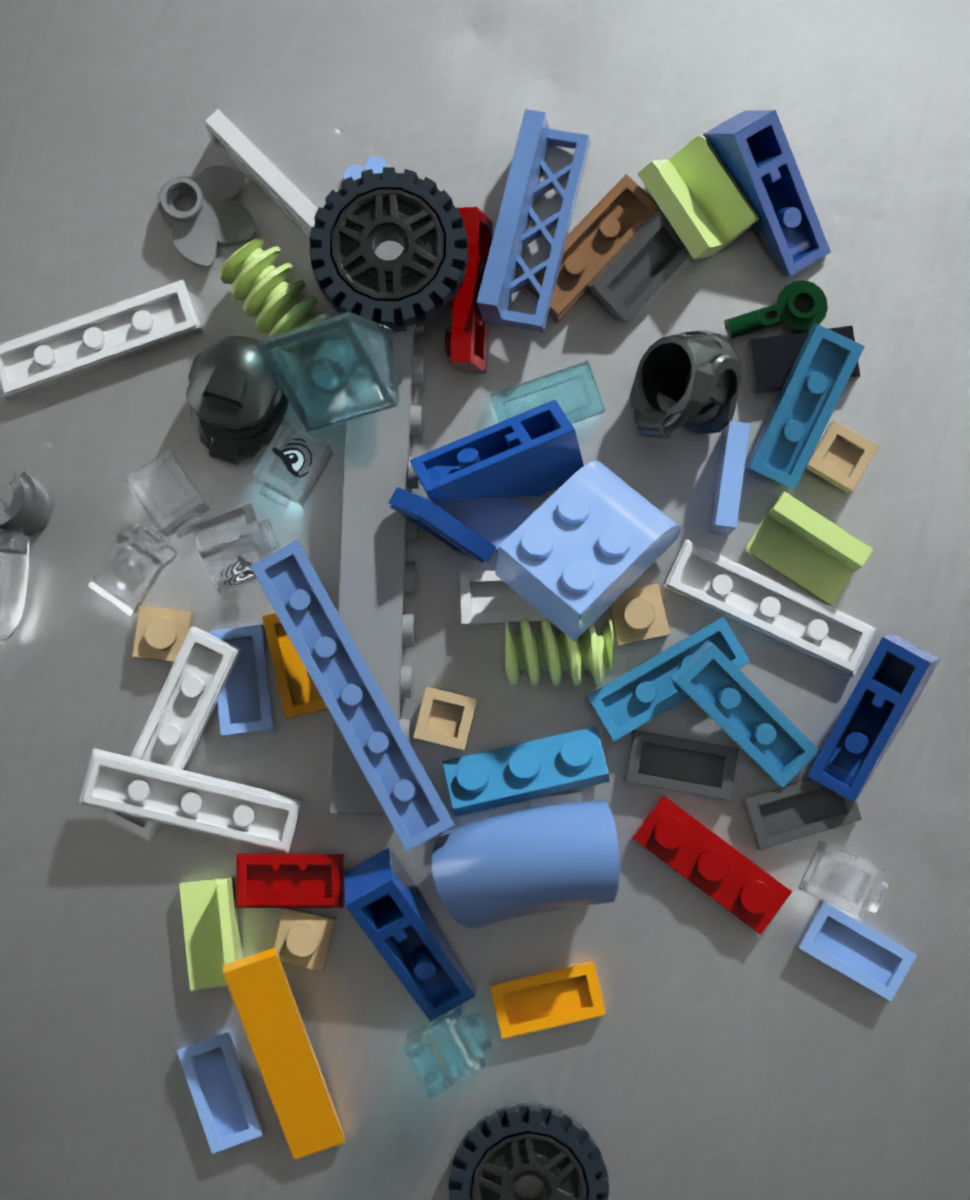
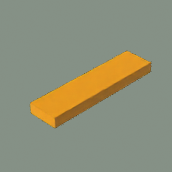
(284, 1053)

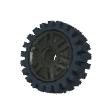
(383, 210)
(526, 1143)

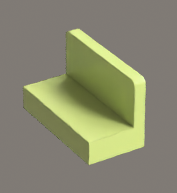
(699, 198)
(807, 548)
(210, 930)

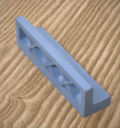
(514, 218)

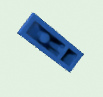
(768, 175)
(505, 460)
(873, 716)
(406, 933)

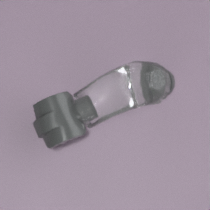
(23, 518)

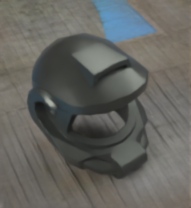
(697, 376)
(234, 391)

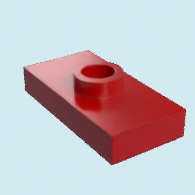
(289, 880)

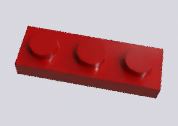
(469, 333)
(711, 864)

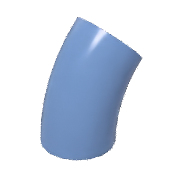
(528, 863)

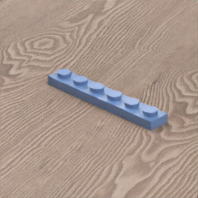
(352, 695)

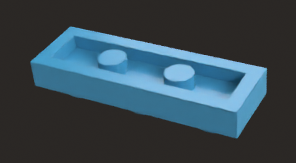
(804, 406)
(648, 687)
(745, 713)
(526, 771)

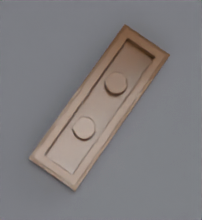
(596, 242)

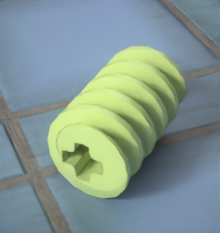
(266, 291)
(557, 653)

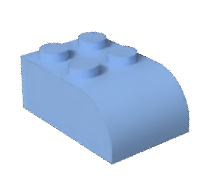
(584, 548)

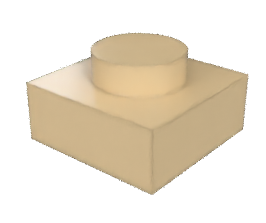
(841, 457)
(639, 615)
(160, 632)
(445, 718)
(304, 938)

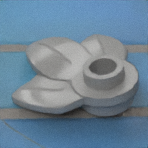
(213, 216)

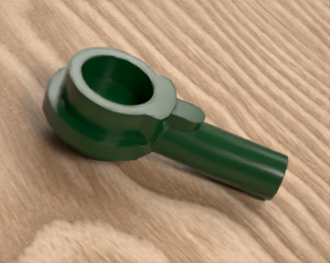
(795, 309)

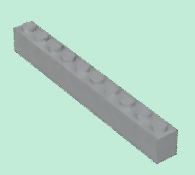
(375, 559)

